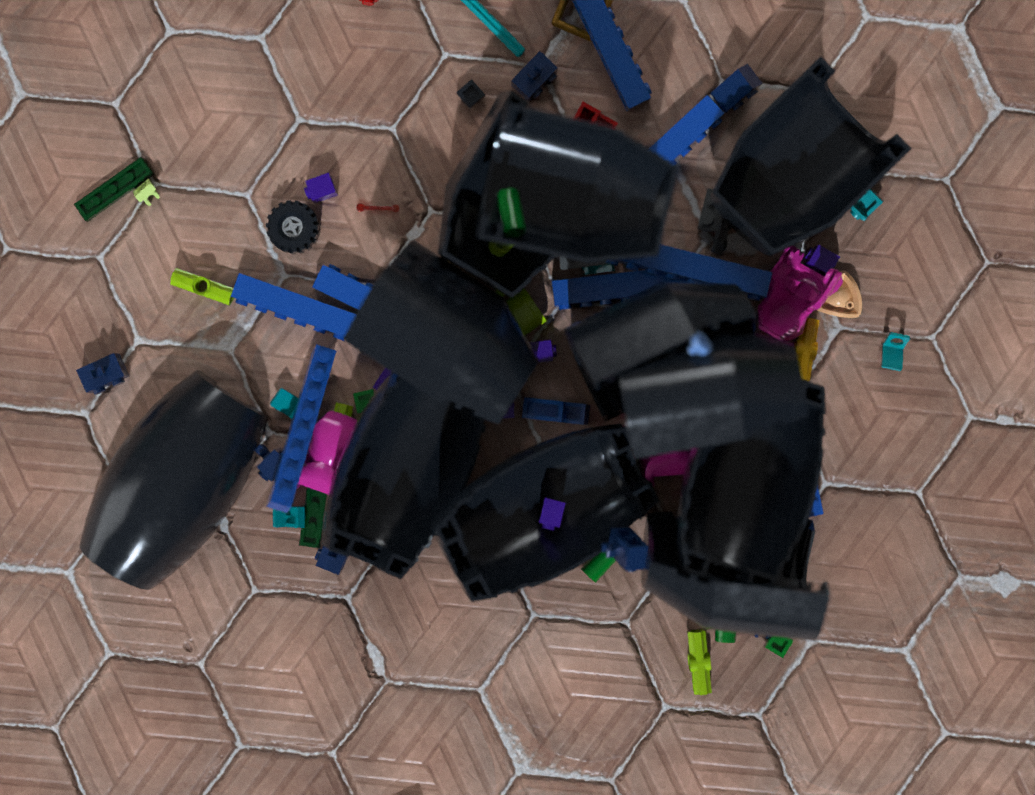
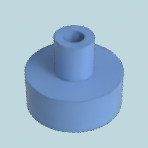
(699, 345)

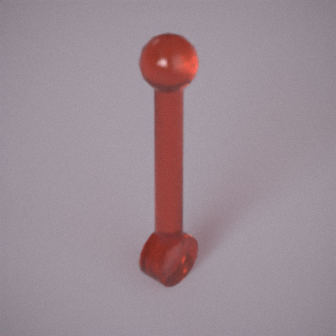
(360, 207)

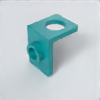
(893, 352)
(284, 402)

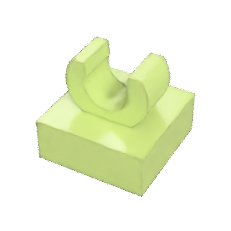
(144, 191)

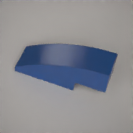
(556, 411)

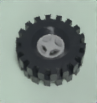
(289, 217)

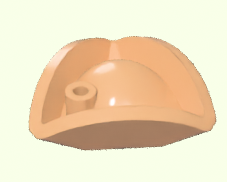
(846, 301)

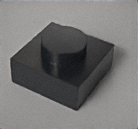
(470, 94)

